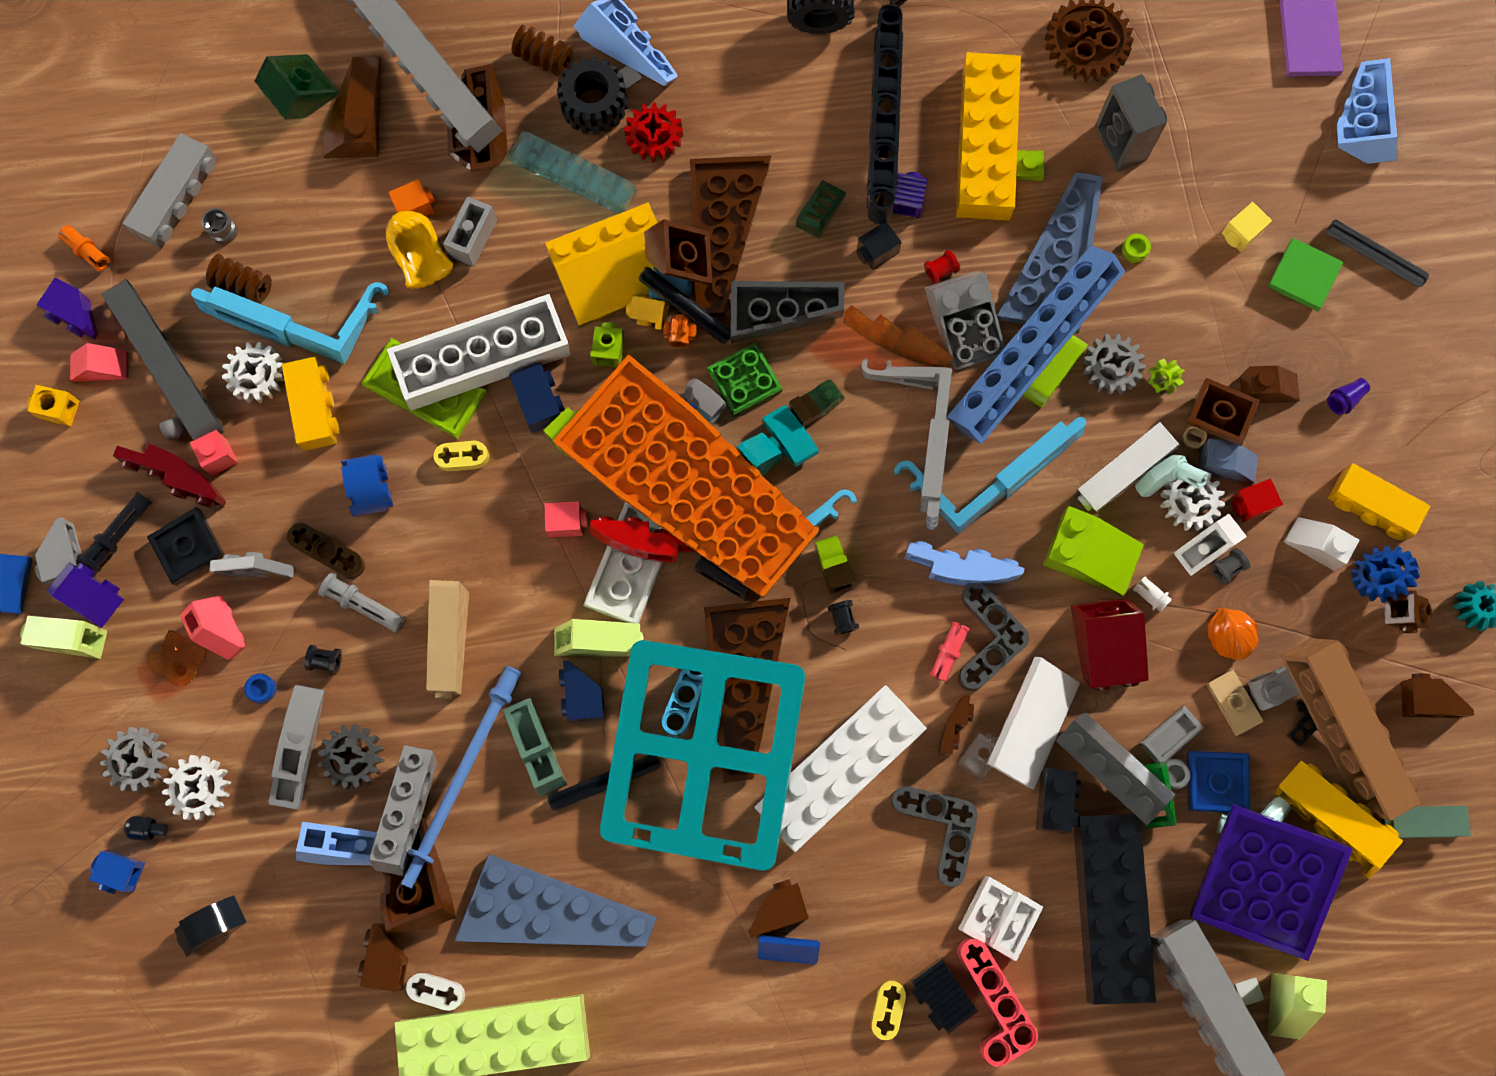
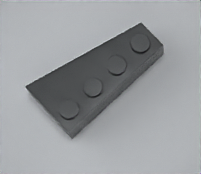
(779, 306)

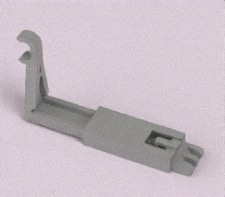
(938, 433)

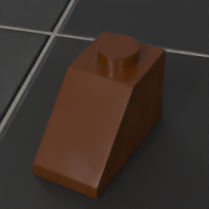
(1270, 384)
(1432, 699)
(780, 909)

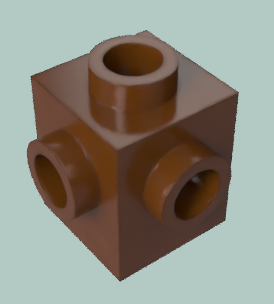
(1408, 612)

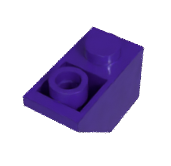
(68, 305)

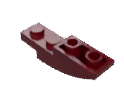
(173, 472)

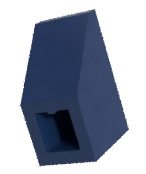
(583, 696)

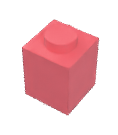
(214, 453)
(565, 519)

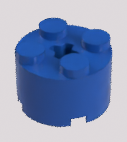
(365, 485)

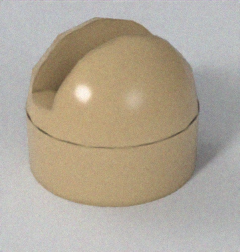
(1197, 433)

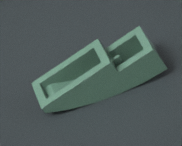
(534, 747)

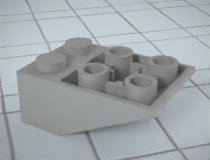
(966, 319)

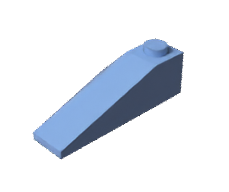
(613, 30)
(1368, 117)

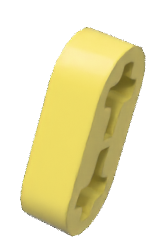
(461, 449)
(895, 1011)

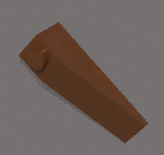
(423, 905)

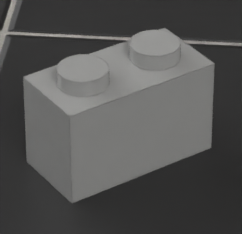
(470, 231)

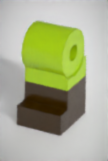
(834, 564)

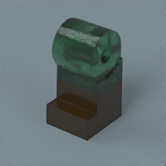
(816, 403)

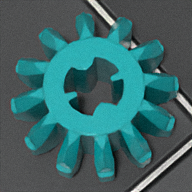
(1469, 605)

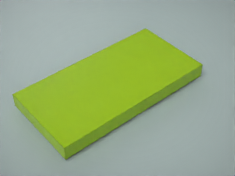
(448, 415)

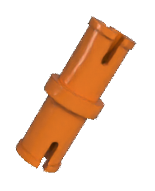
(83, 248)

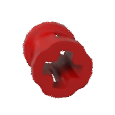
(942, 266)

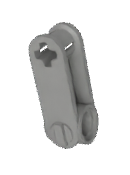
(1272, 688)

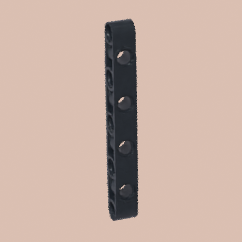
(885, 114)

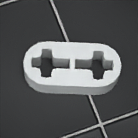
(434, 999)

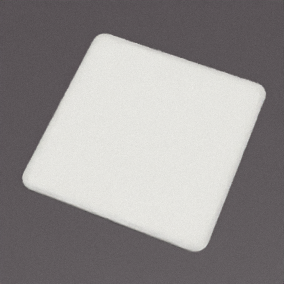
(630, 76)
(1249, 991)

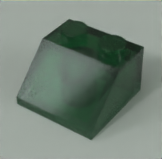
(294, 85)

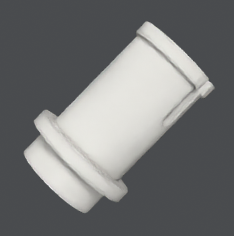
(1154, 595)

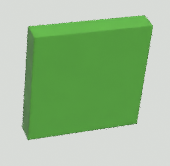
(1305, 274)
(744, 379)

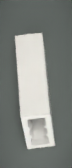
(1127, 468)

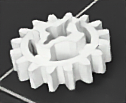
(241, 377)
(1206, 498)
(186, 782)

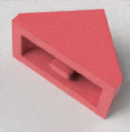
(98, 363)

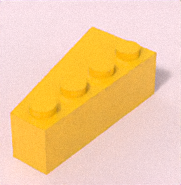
(1339, 817)

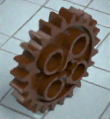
(1088, 39)

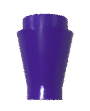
(1345, 398)

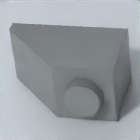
(57, 551)

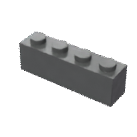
(1115, 768)

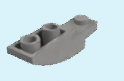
(295, 746)

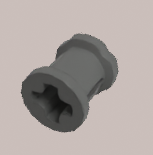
(1230, 566)

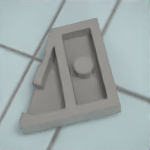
(250, 566)

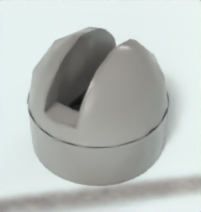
(172, 429)

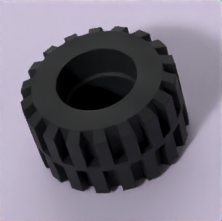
(820, 15)
(590, 76)

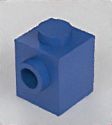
(115, 872)

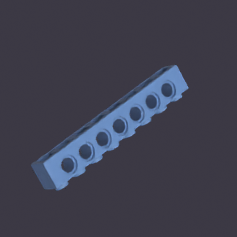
(1036, 344)

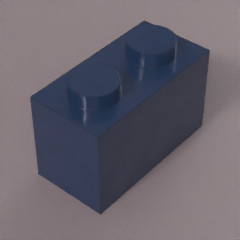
(536, 397)

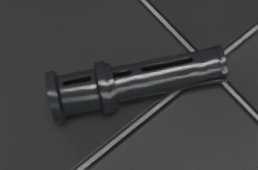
(110, 546)

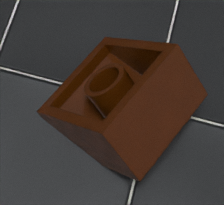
(679, 251)
(1222, 411)

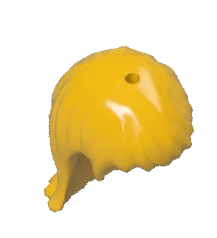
(417, 249)

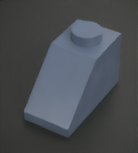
(1228, 461)

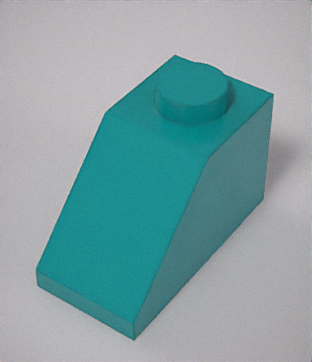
(761, 452)

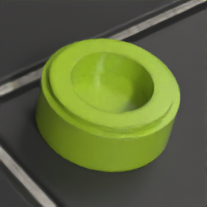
(1136, 248)

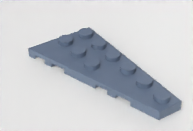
(1057, 250)
(533, 908)

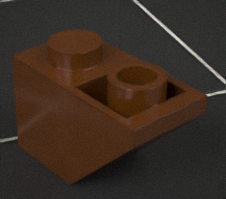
(384, 961)

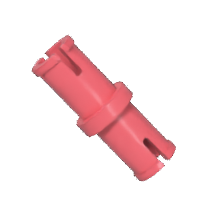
(949, 651)

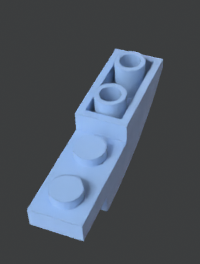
(975, 568)

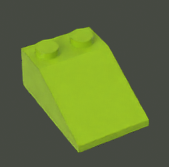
(1093, 551)

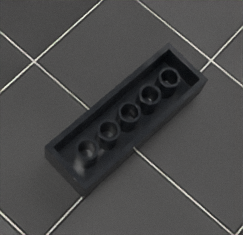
(1114, 910)

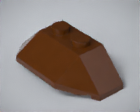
(485, 88)

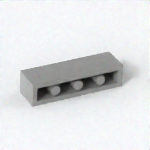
(170, 191)

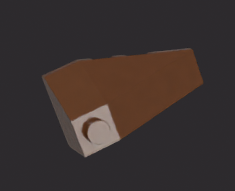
(354, 120)

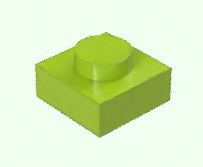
(1030, 165)

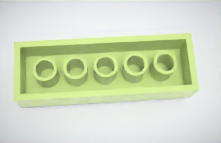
(494, 1039)

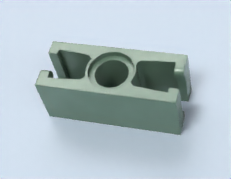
(1432, 822)

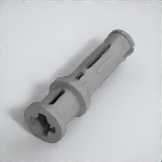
(349, 597)

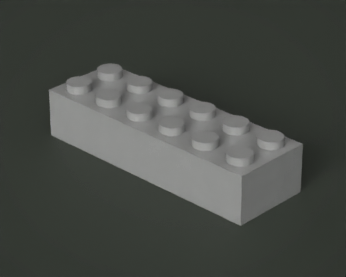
(1213, 1001)

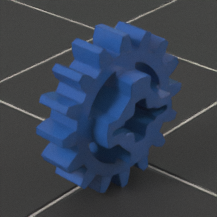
(1385, 574)

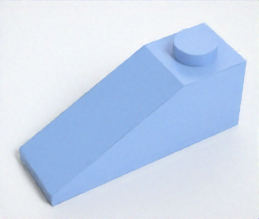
(334, 845)

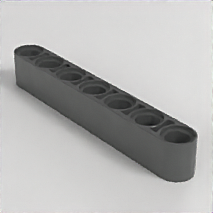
(162, 360)

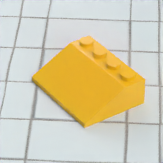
(603, 263)

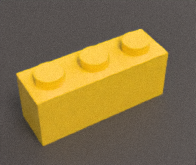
(310, 403)
(1378, 502)

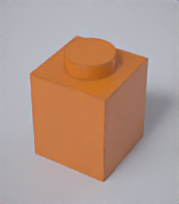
(413, 198)

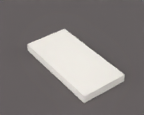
(622, 580)
(1033, 723)

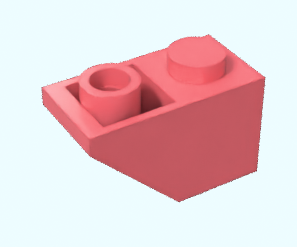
(213, 627)

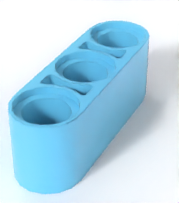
(681, 709)

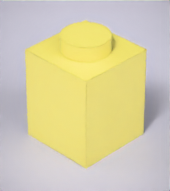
(1246, 227)

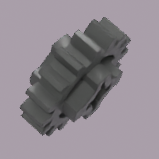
(350, 768)

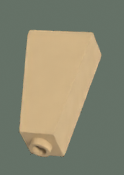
(446, 637)

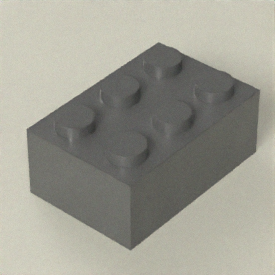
(1130, 122)

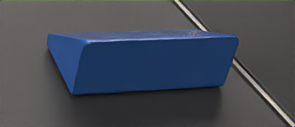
(788, 949)

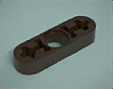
(339, 567)

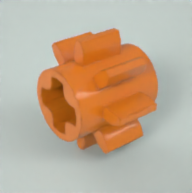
(679, 331)

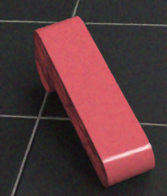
(992, 997)

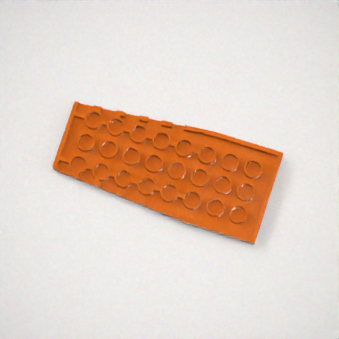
(685, 477)

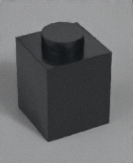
(878, 246)

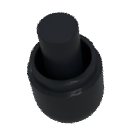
(143, 828)

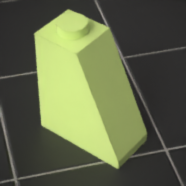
(63, 636)
(595, 638)
(1295, 1005)

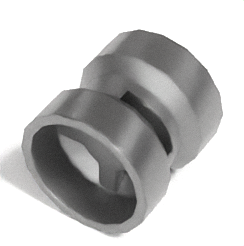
(213, 224)

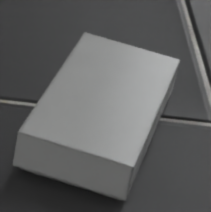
(1171, 735)

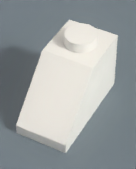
(1322, 542)
(1210, 544)

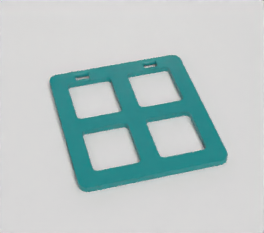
(703, 753)

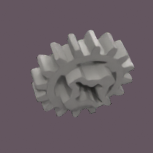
(1107, 374)
(130, 772)

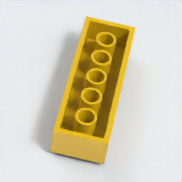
(988, 136)

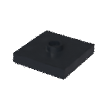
(185, 546)

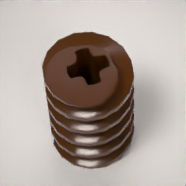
(541, 52)
(238, 279)

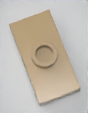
(1234, 702)

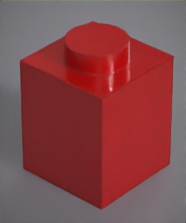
(1256, 500)

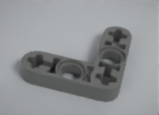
(1000, 643)
(953, 827)

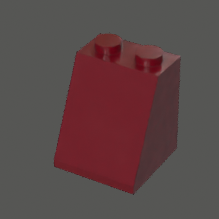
(1111, 643)

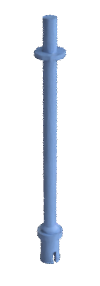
(499, 697)

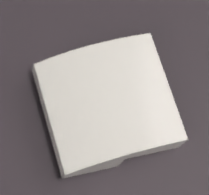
(1000, 918)

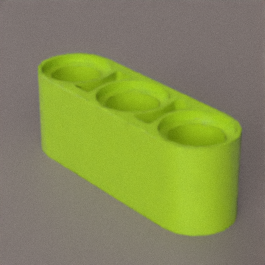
(1055, 372)

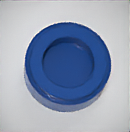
(260, 688)

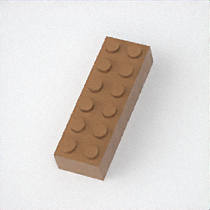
(1351, 727)

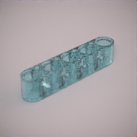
(572, 172)

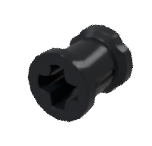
(843, 617)
(323, 659)

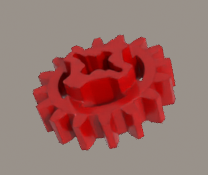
(641, 128)

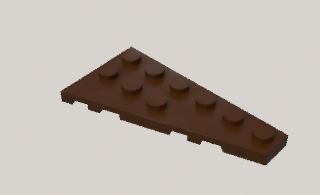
(725, 203)
(753, 632)

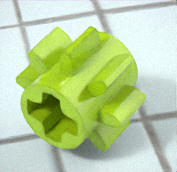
(1173, 374)

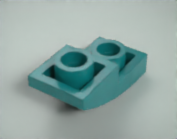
(791, 435)

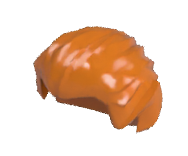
(1232, 634)

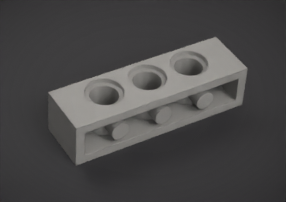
(403, 810)

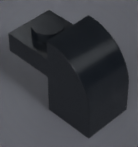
(209, 925)

